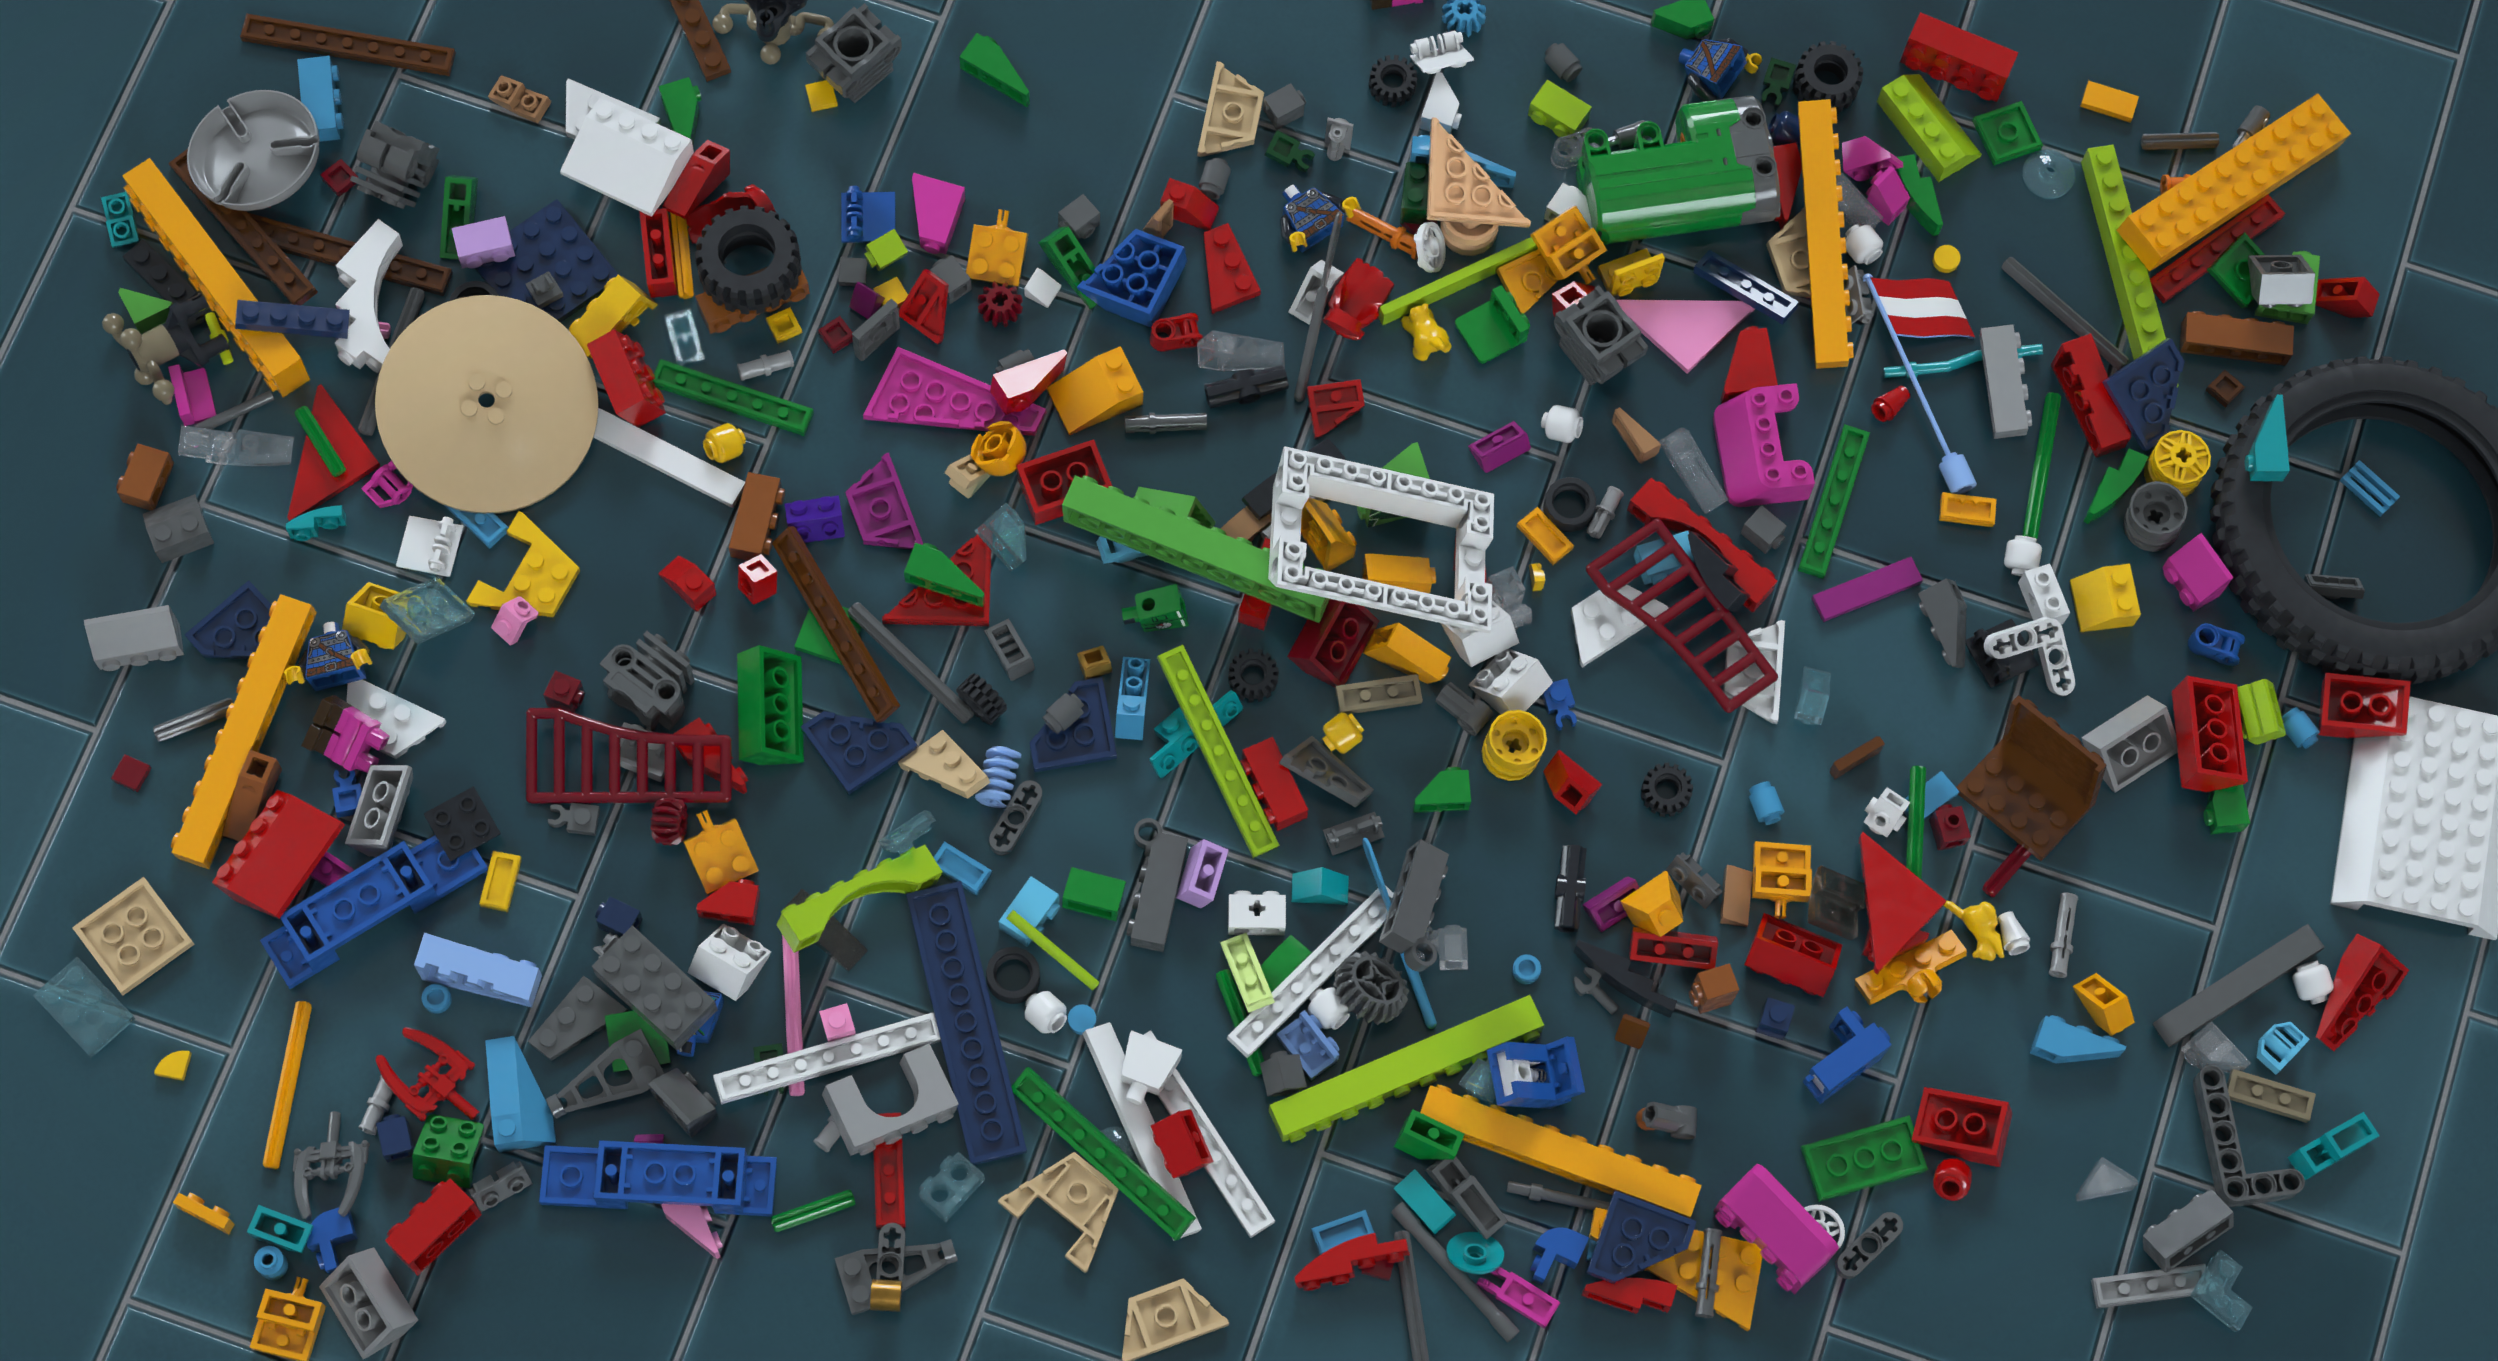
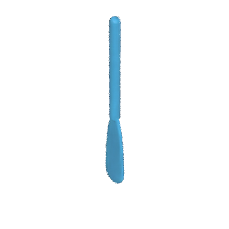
(1414, 976)

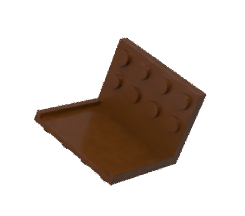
(2035, 780)

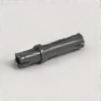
(1172, 422)
(1704, 1306)

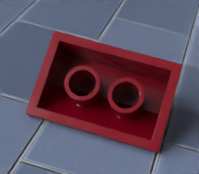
(1335, 644)

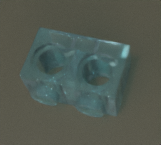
(957, 1191)

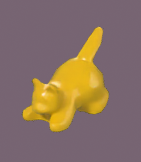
(1426, 333)
(1981, 922)

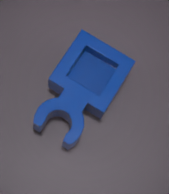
(1559, 699)
(346, 794)

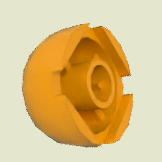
(999, 449)

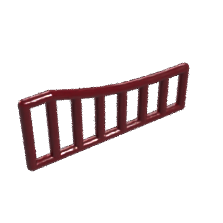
(1657, 624)
(614, 795)

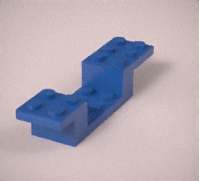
(362, 901)
(659, 1175)

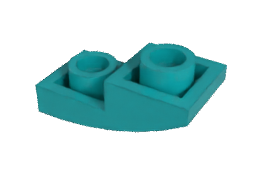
(120, 219)
(306, 525)
(1424, 1201)

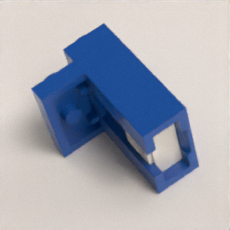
(1859, 1052)
(1536, 1073)

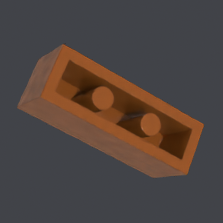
(756, 517)

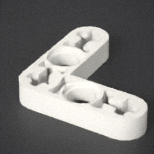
(2044, 644)

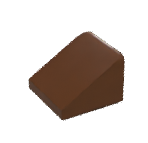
(1632, 1031)

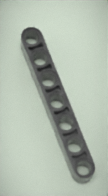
(2238, 985)

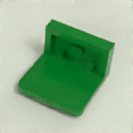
(1493, 326)
(447, 1150)

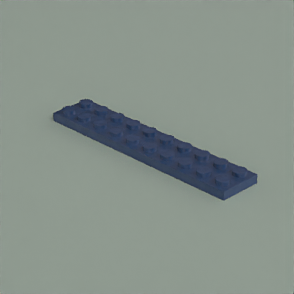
(966, 1023)

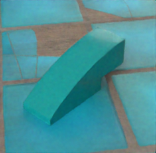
(2333, 1146)

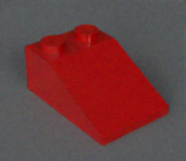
(2363, 706)
(1963, 1125)

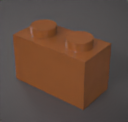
(145, 477)
(1714, 989)

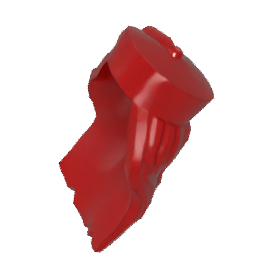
(703, 214)
(1357, 300)

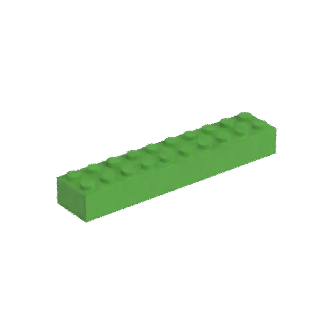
(1182, 543)

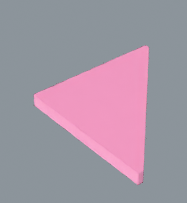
(1685, 328)

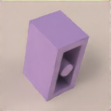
(483, 242)
(1202, 873)

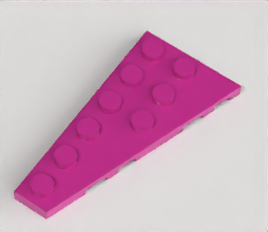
(935, 395)

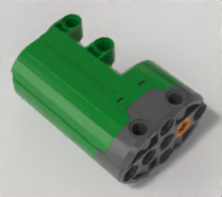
(1708, 180)

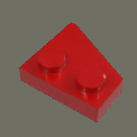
(927, 306)
(1333, 404)

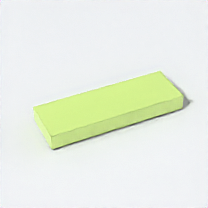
(1247, 972)

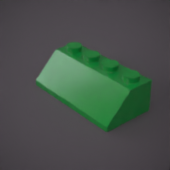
(770, 707)

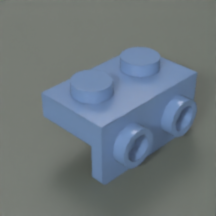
(1308, 1041)

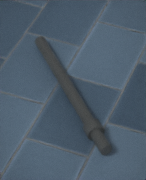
(1536, 1192)

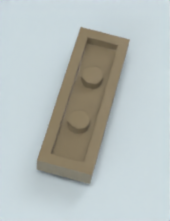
(1379, 694)
(2270, 1095)

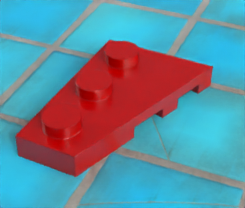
(1228, 271)

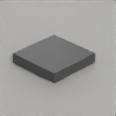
(876, 330)

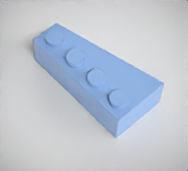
(477, 971)

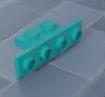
(1180, 738)

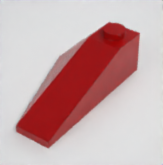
(2362, 980)

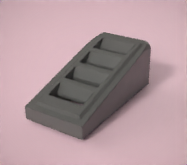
(1018, 664)

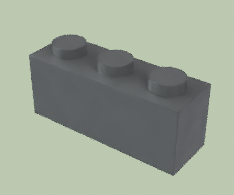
(2188, 1230)

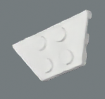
(582, 99)
(1605, 624)
(1770, 643)
(400, 719)

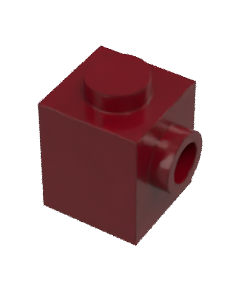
(564, 692)
(1949, 827)

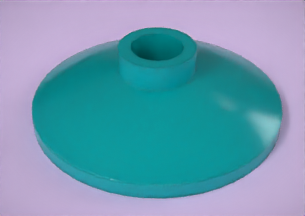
(1474, 1253)

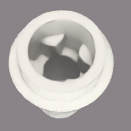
(2013, 935)

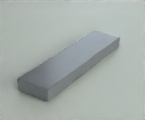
(2146, 1286)

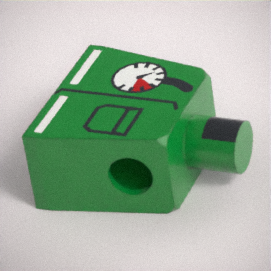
(1158, 609)

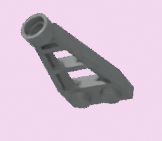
(640, 1060)
(857, 1279)

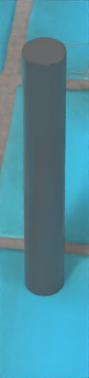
(236, 411)

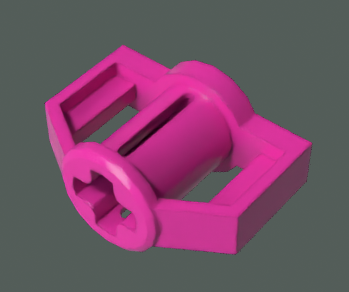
(381, 478)

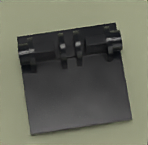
(1999, 670)
(462, 823)

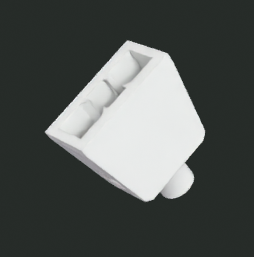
(1147, 1066)

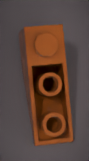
(251, 793)

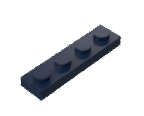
(1746, 287)
(292, 319)

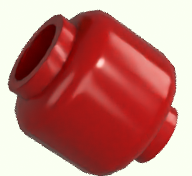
(1952, 1179)

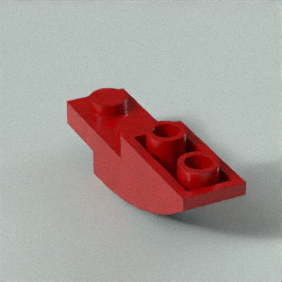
(1338, 1262)

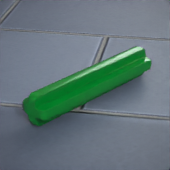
(320, 441)
(812, 1210)

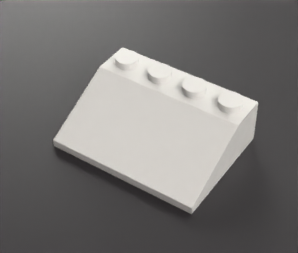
(627, 157)

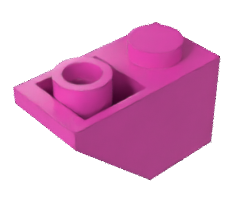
(1866, 158)
(1888, 195)

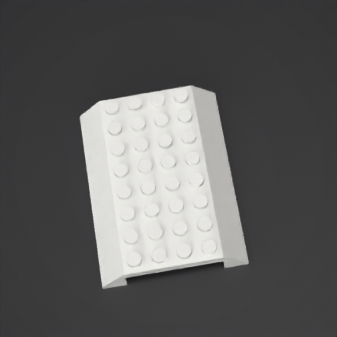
(2424, 820)

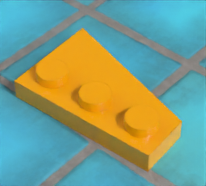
(1527, 279)

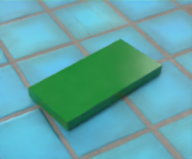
(1863, 1158)

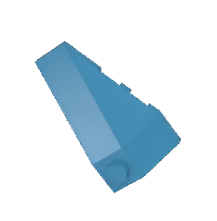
(1499, 175)
(516, 1102)

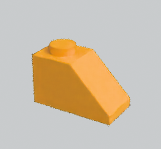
(2105, 1004)

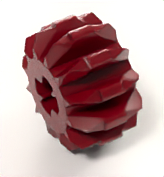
(1010, 304)
(669, 821)

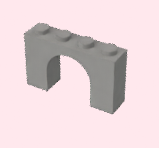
(865, 1129)

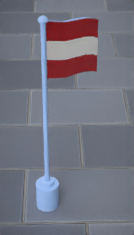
(1925, 311)

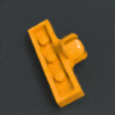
(1913, 970)

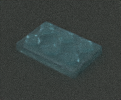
(427, 610)
(84, 1007)

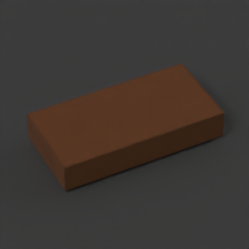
(1856, 757)

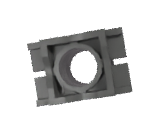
(855, 35)
(395, 164)
(1601, 317)
(648, 680)

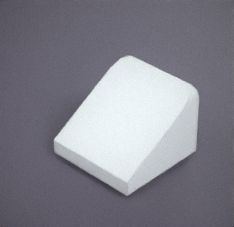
(1041, 288)

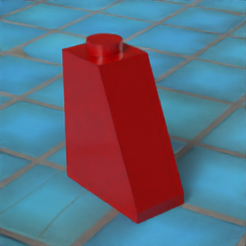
(1750, 364)

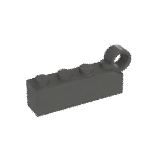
(1159, 886)
(1413, 904)

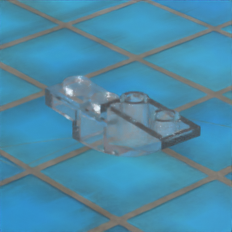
(239, 448)

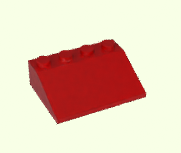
(277, 854)

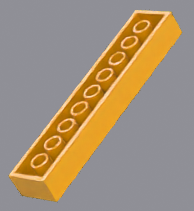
(2233, 182)
(211, 275)

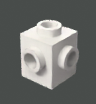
(1886, 813)

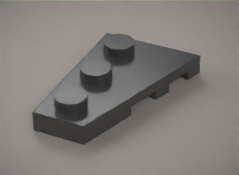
(1327, 771)
(574, 1019)

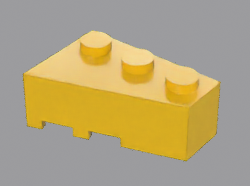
(613, 309)

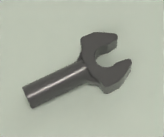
(1594, 989)

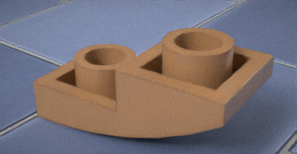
(519, 100)
(1246, 525)

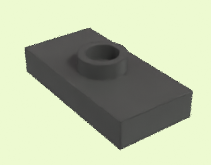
(2335, 586)

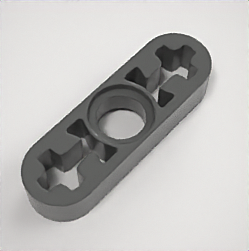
(999, 831)
(1878, 1225)
(899, 1245)

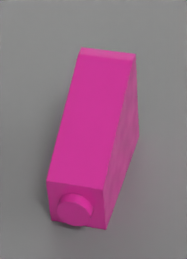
(937, 211)

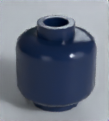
(1784, 128)

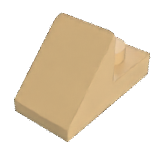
(966, 476)

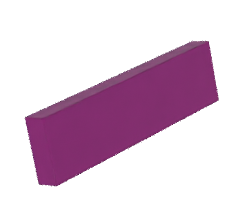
(1867, 589)

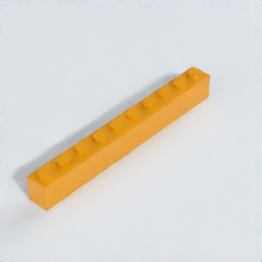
(1823, 234)
(244, 729)
(1560, 1153)

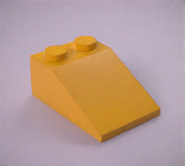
(1096, 391)
(1325, 534)

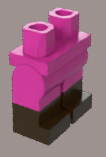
(345, 735)

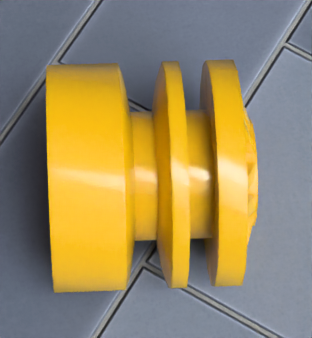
(2179, 460)
(1518, 731)

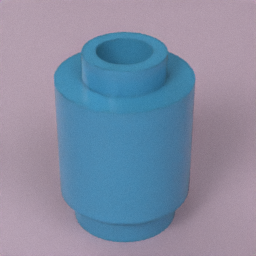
(2300, 728)
(1766, 803)
(276, 1269)

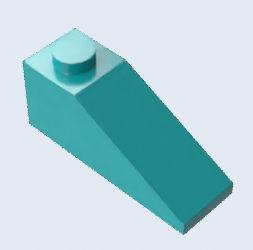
(2269, 452)

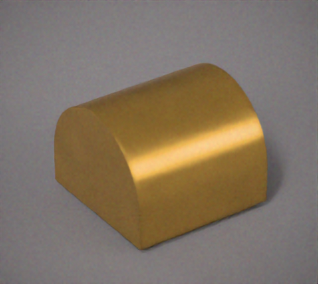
(1094, 662)
(885, 1295)

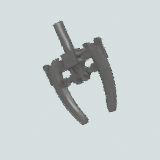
(330, 1157)

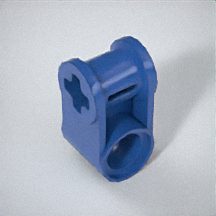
(2221, 646)

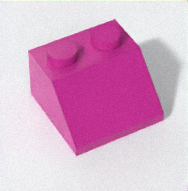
(2197, 573)

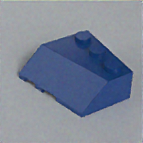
(1137, 277)

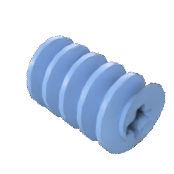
(997, 768)

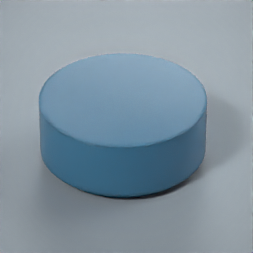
(1526, 969)
(436, 998)
(1081, 1018)

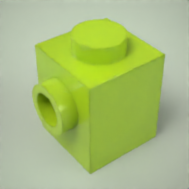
(885, 250)

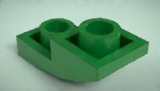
(1284, 961)

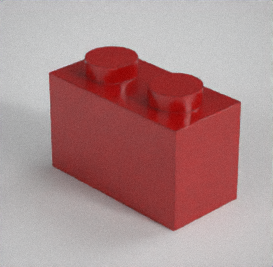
(1181, 1143)

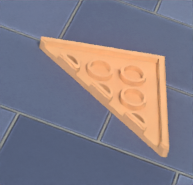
(1462, 189)

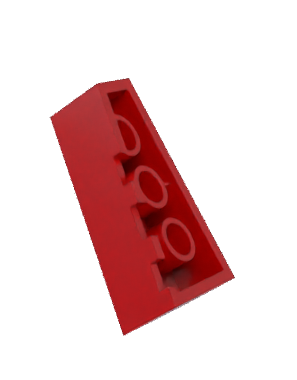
(2081, 378)

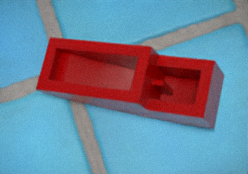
(1632, 1292)

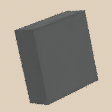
(852, 271)

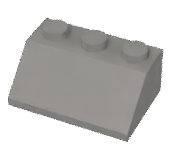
(134, 638)
(2133, 742)
(379, 809)
(368, 1302)

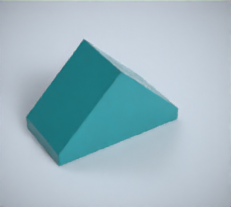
(1320, 887)

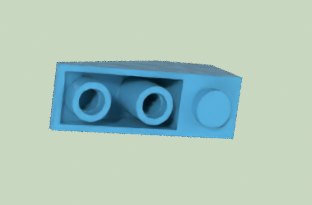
(1132, 698)
(2066, 1043)

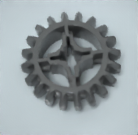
(1374, 983)

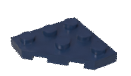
(2148, 392)
(232, 626)
(1085, 741)
(857, 746)
(1636, 1238)

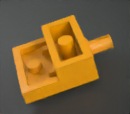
(1569, 245)
(997, 252)
(719, 853)
(1781, 874)
(288, 1323)

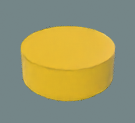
(1946, 258)

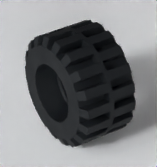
(1831, 59)

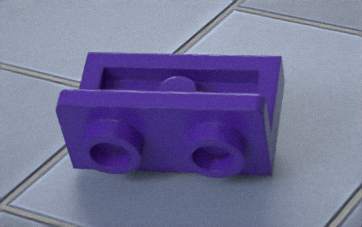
(816, 518)

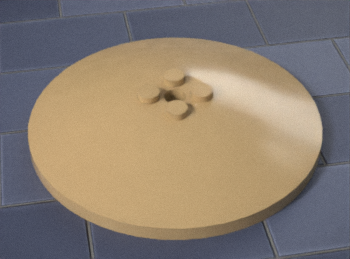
(495, 454)

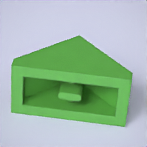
(145, 310)

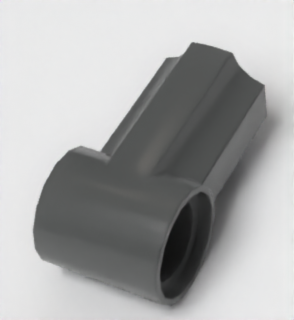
(1470, 713)
(1678, 1120)

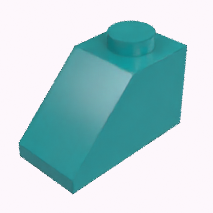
(279, 1230)

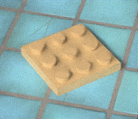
(133, 936)

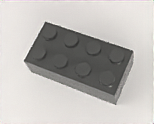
(654, 988)

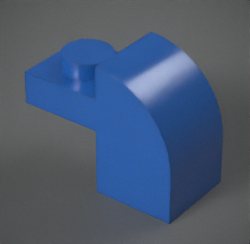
(328, 1231)
(1559, 1245)

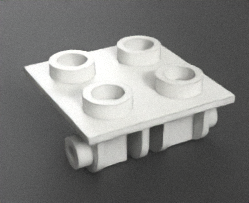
(1448, 53)
(430, 545)

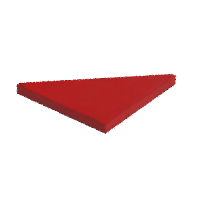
(314, 480)
(933, 608)
(1895, 901)

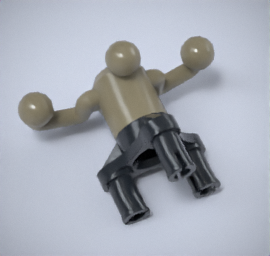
(771, 21)
(166, 343)

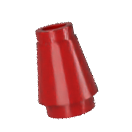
(1890, 403)

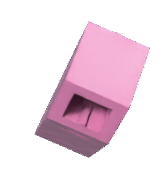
(693, 1222)

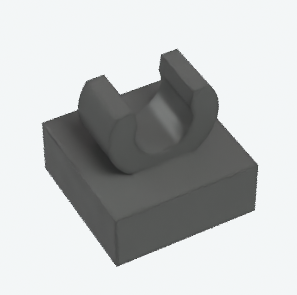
(544, 290)

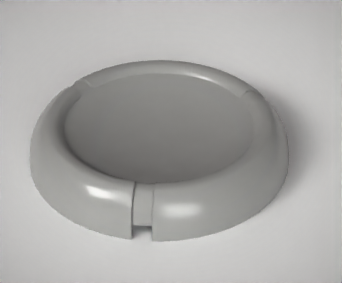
(254, 150)

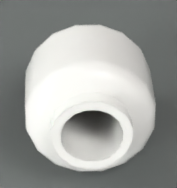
(1863, 244)
(1562, 423)
(2022, 554)
(2313, 982)
(1327, 1008)
(1045, 1012)

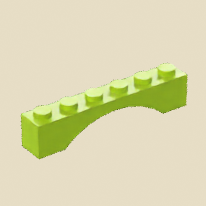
(906, 874)

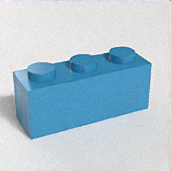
(320, 95)

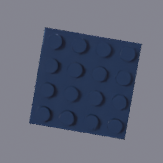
(552, 244)

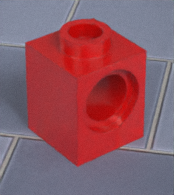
(757, 579)

